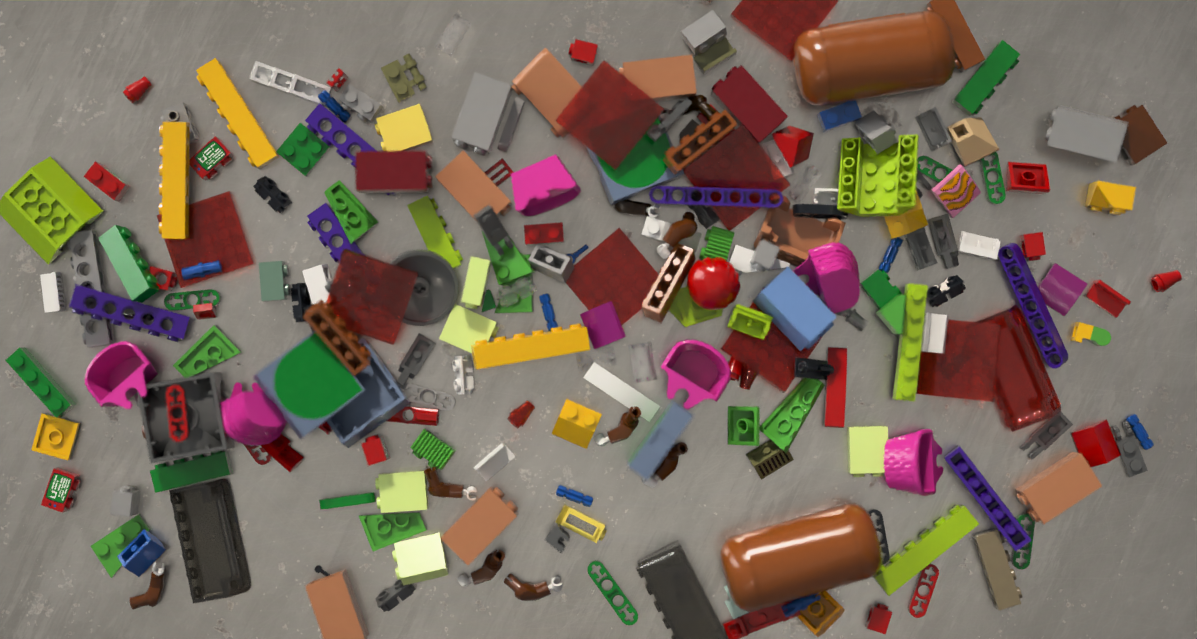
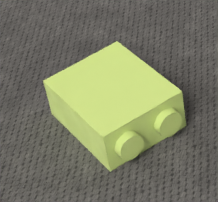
(476, 282)
(466, 327)
(866, 450)
(402, 491)
(420, 559)

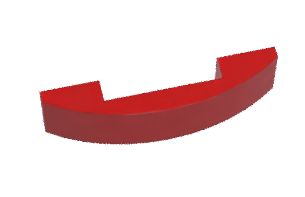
(756, 620)

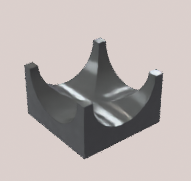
(203, 416)

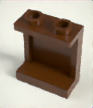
(1141, 134)

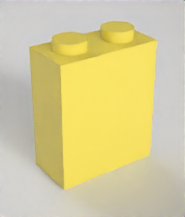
(404, 129)

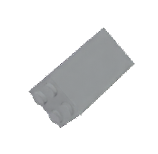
(482, 114)
(1086, 133)

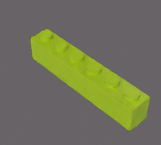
(910, 343)
(926, 549)

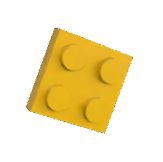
(55, 436)

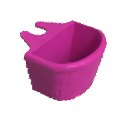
(543, 187)
(832, 276)
(698, 370)
(118, 374)
(251, 416)
(912, 463)

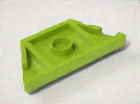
(688, 312)

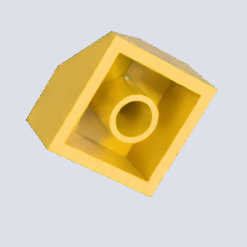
(1110, 197)
(908, 221)

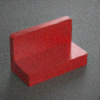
(1106, 298)

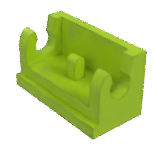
(749, 321)

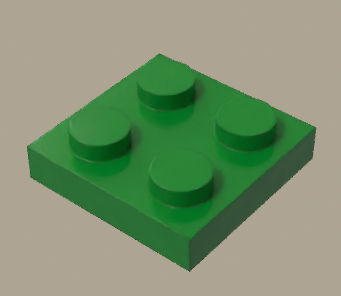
(303, 149)

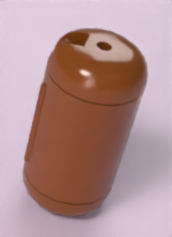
(874, 57)
(801, 557)

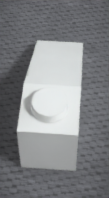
(657, 229)
(741, 259)

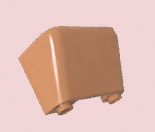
(547, 88)
(796, 234)

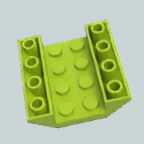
(878, 182)
(47, 208)

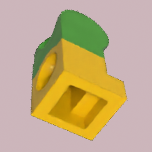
(1097, 335)

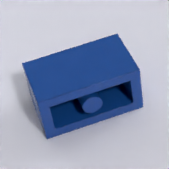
(839, 115)
(141, 553)

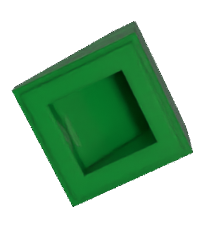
(489, 302)

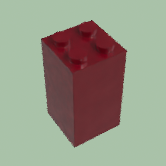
(748, 103)
(393, 171)

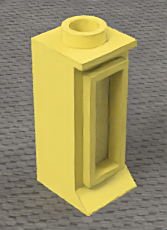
(581, 523)

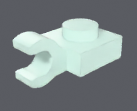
(734, 610)

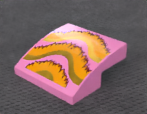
(956, 191)

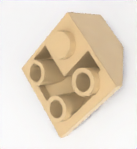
(972, 140)

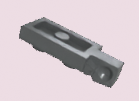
(667, 120)
(944, 240)
(415, 358)

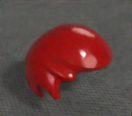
(713, 283)

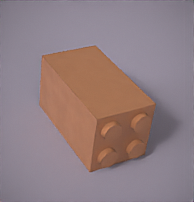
(663, 77)
(472, 186)
(1058, 488)
(480, 525)
(337, 607)

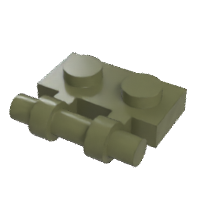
(398, 80)

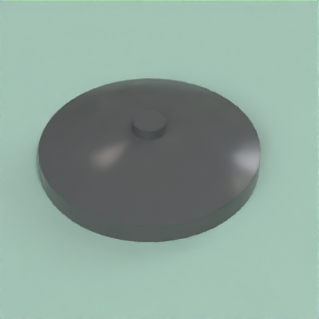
(434, 288)

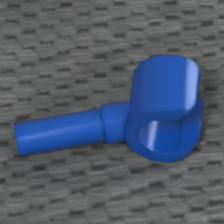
(577, 253)

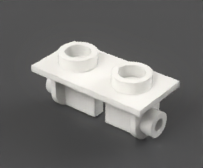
(461, 366)

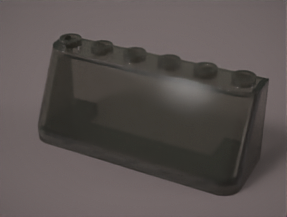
(210, 540)
(679, 595)

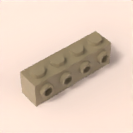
(997, 569)

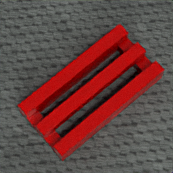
(337, 80)
(506, 167)

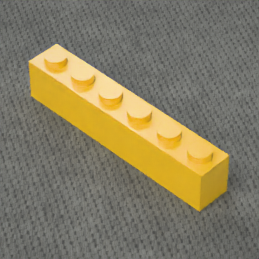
(237, 113)
(174, 180)
(530, 347)

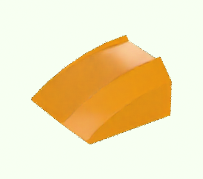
(821, 614)

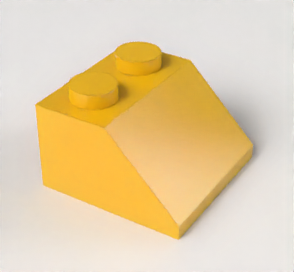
(576, 423)

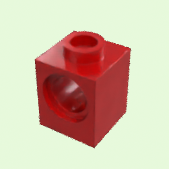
(583, 52)
(1033, 245)
(171, 279)
(878, 618)

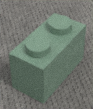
(273, 281)

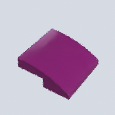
(1061, 289)
(603, 325)

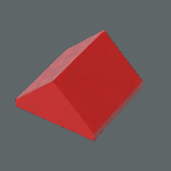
(793, 144)
(1027, 178)
(1096, 443)

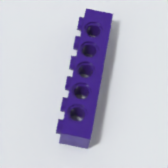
(320, 116)
(316, 221)
(178, 321)
(987, 498)

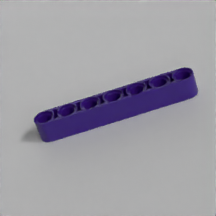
(706, 196)
(1032, 315)

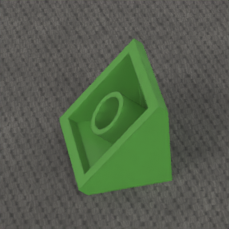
(893, 314)
(743, 425)

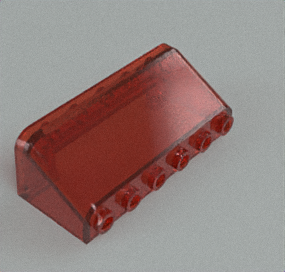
(1021, 377)

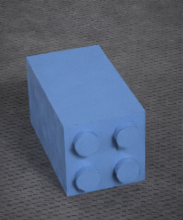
(795, 309)

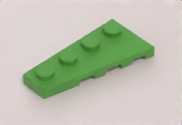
(790, 415)

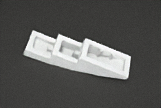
(288, 82)
(621, 391)

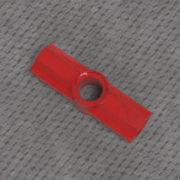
(422, 416)

